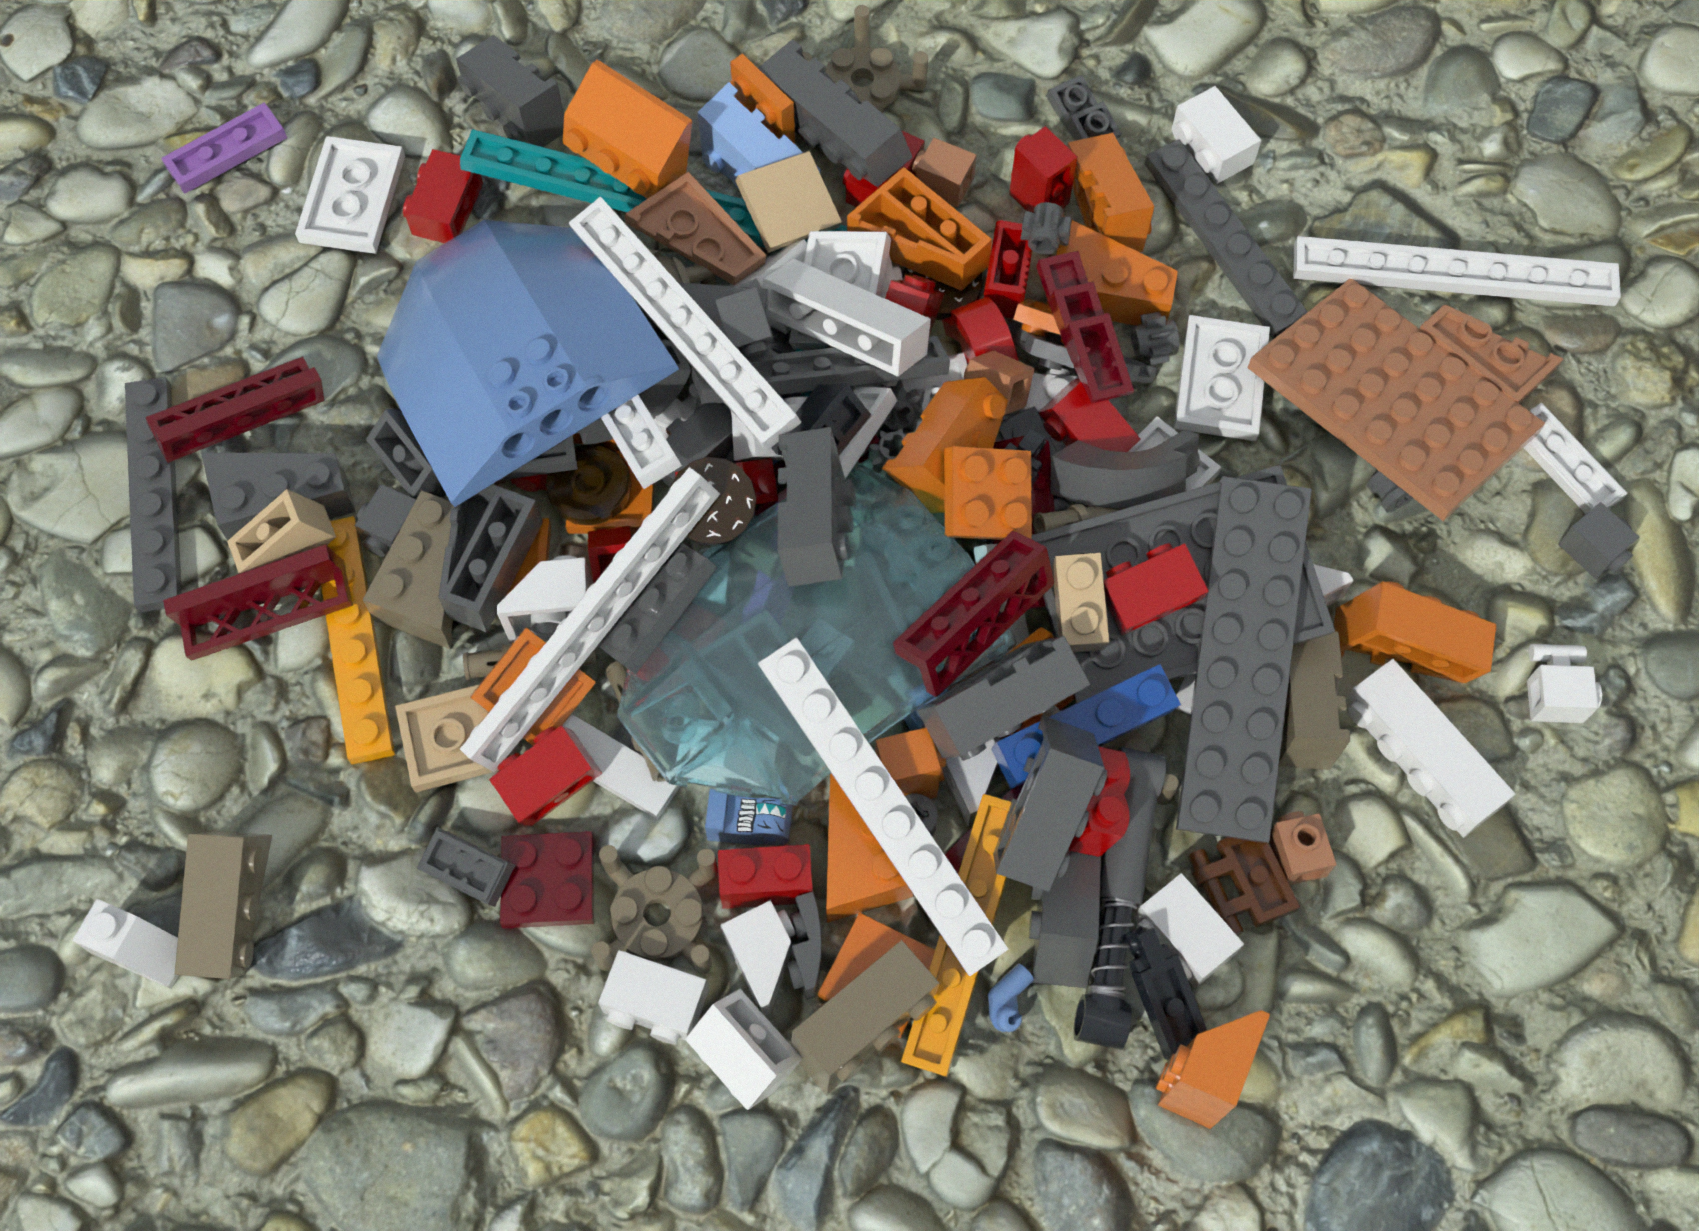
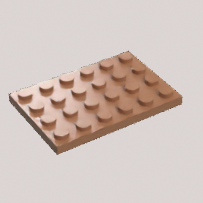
(1396, 398)

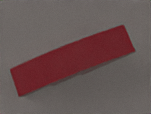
(1084, 327)

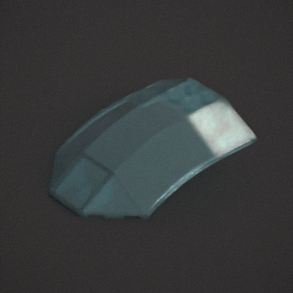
(707, 705)

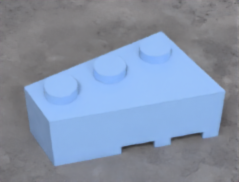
(736, 139)

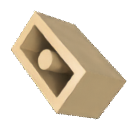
(280, 531)
(1081, 601)

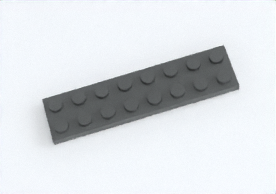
(1244, 660)

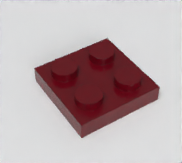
(549, 880)

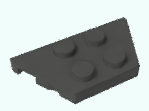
(1054, 353)

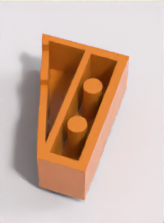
(1111, 192)
(924, 231)
(1124, 278)
(958, 415)
(1416, 631)
(858, 868)

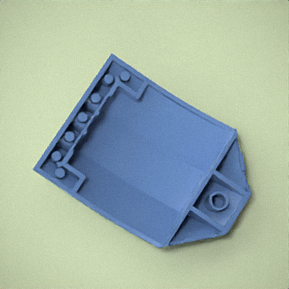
(512, 349)

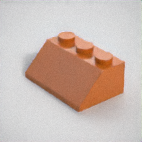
(627, 131)
(1209, 1073)

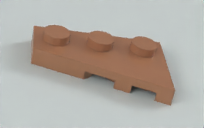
(698, 228)
(1498, 360)

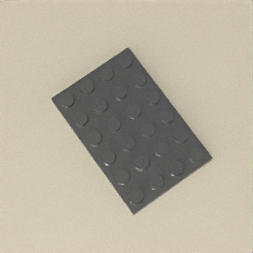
(1176, 637)

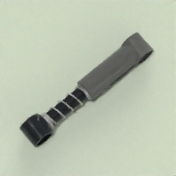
(1103, 1014)

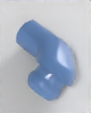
(1003, 999)

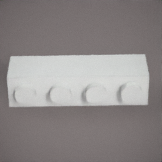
(846, 317)
(1428, 748)

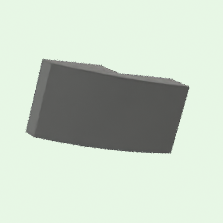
(1080, 111)
(807, 956)

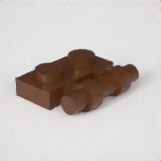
(1256, 876)

